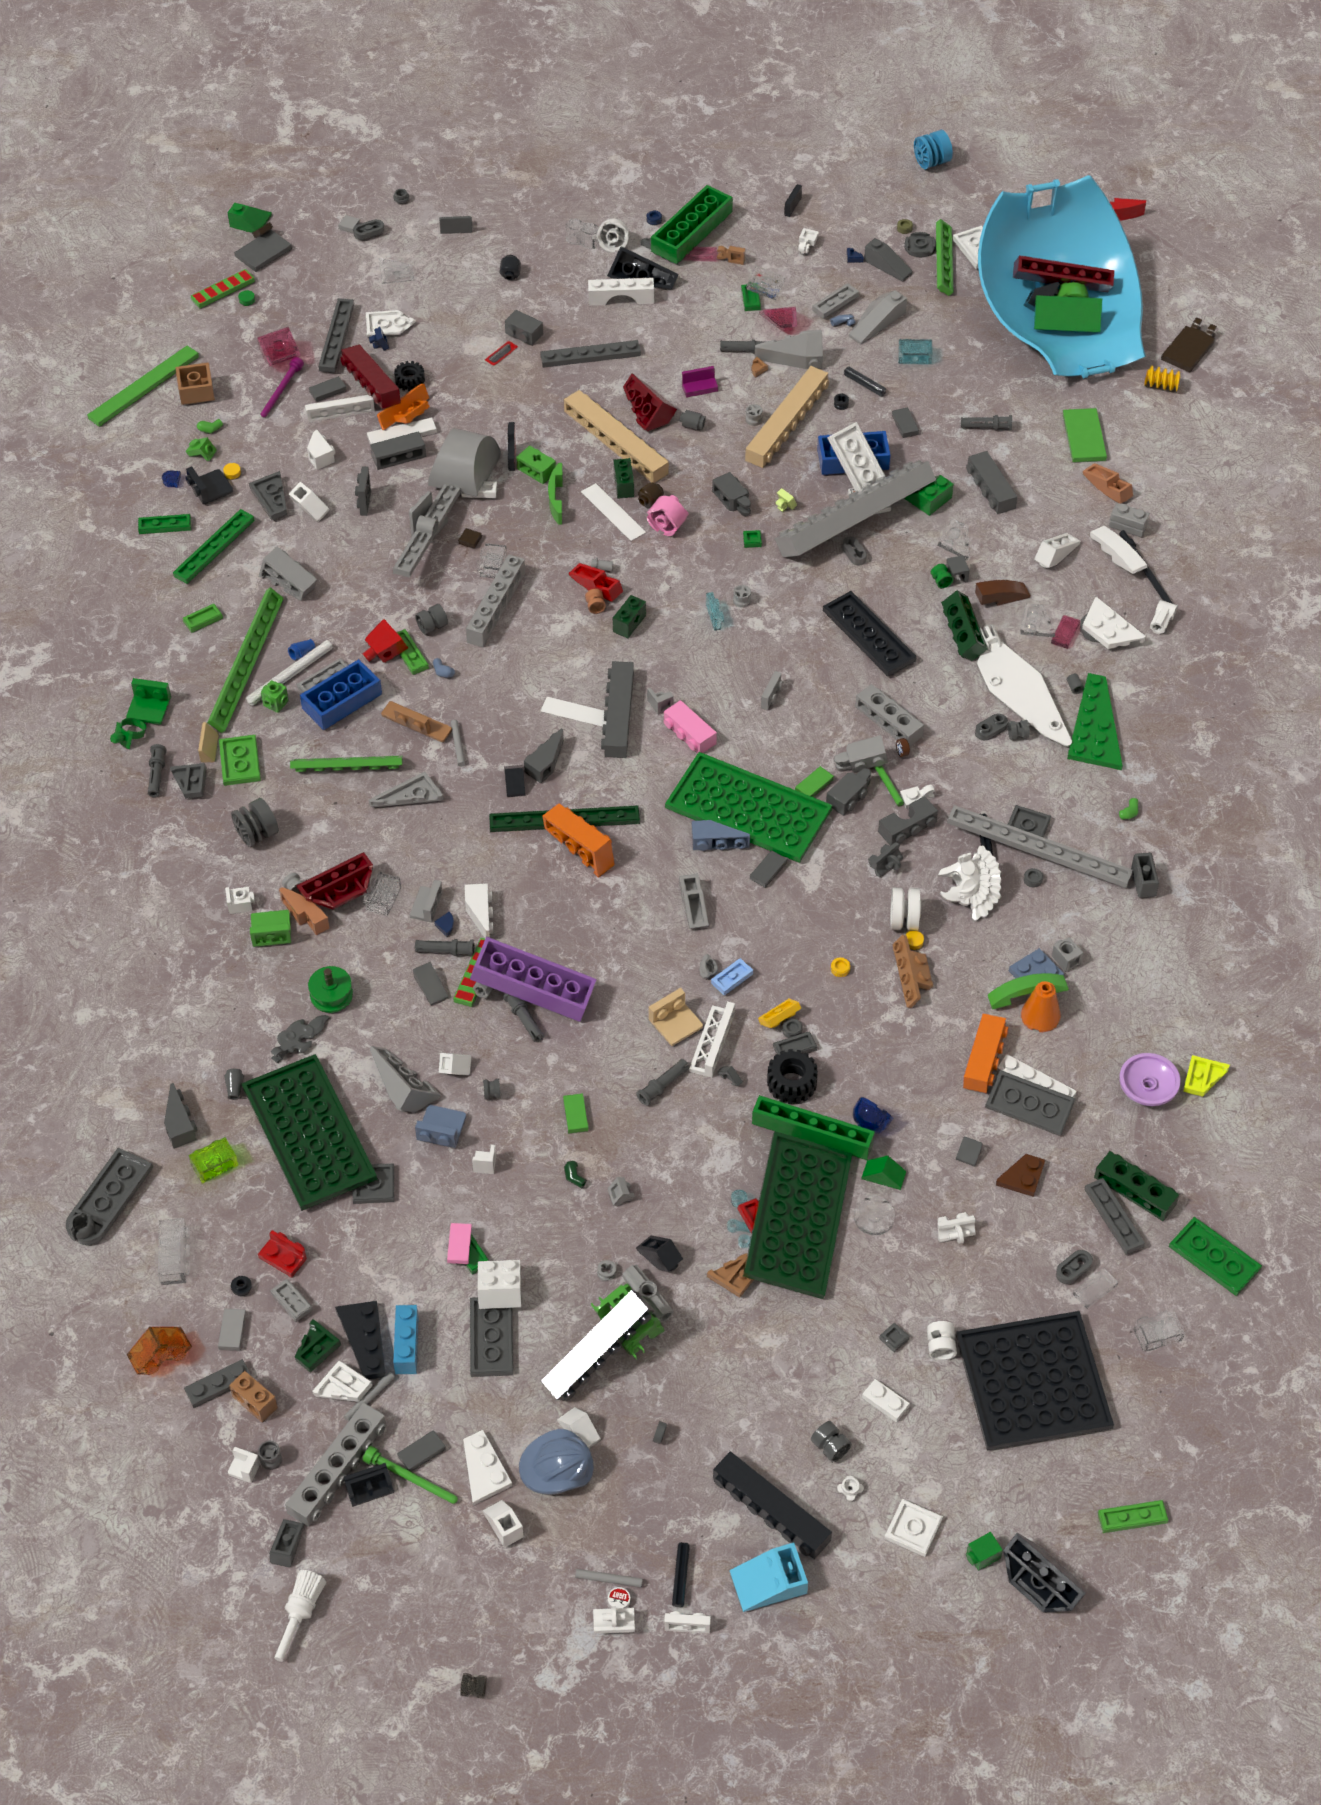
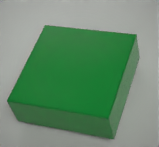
(752, 539)

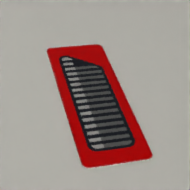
(501, 353)

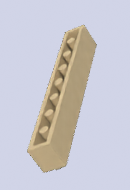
(786, 417)
(616, 436)

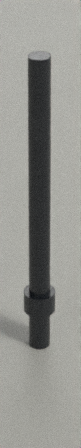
(1147, 571)

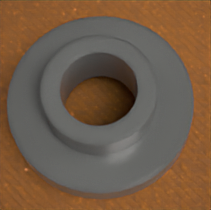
(401, 196)

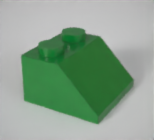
(932, 495)

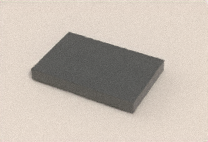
(263, 250)

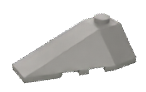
(401, 1083)

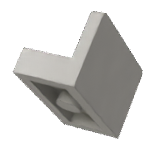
(427, 902)

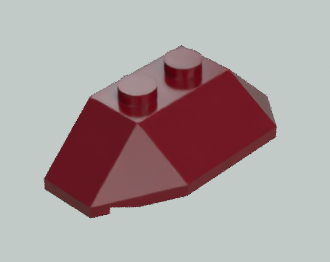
(339, 883)

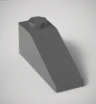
(884, 258)

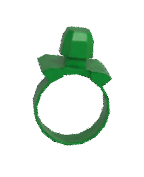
(124, 737)

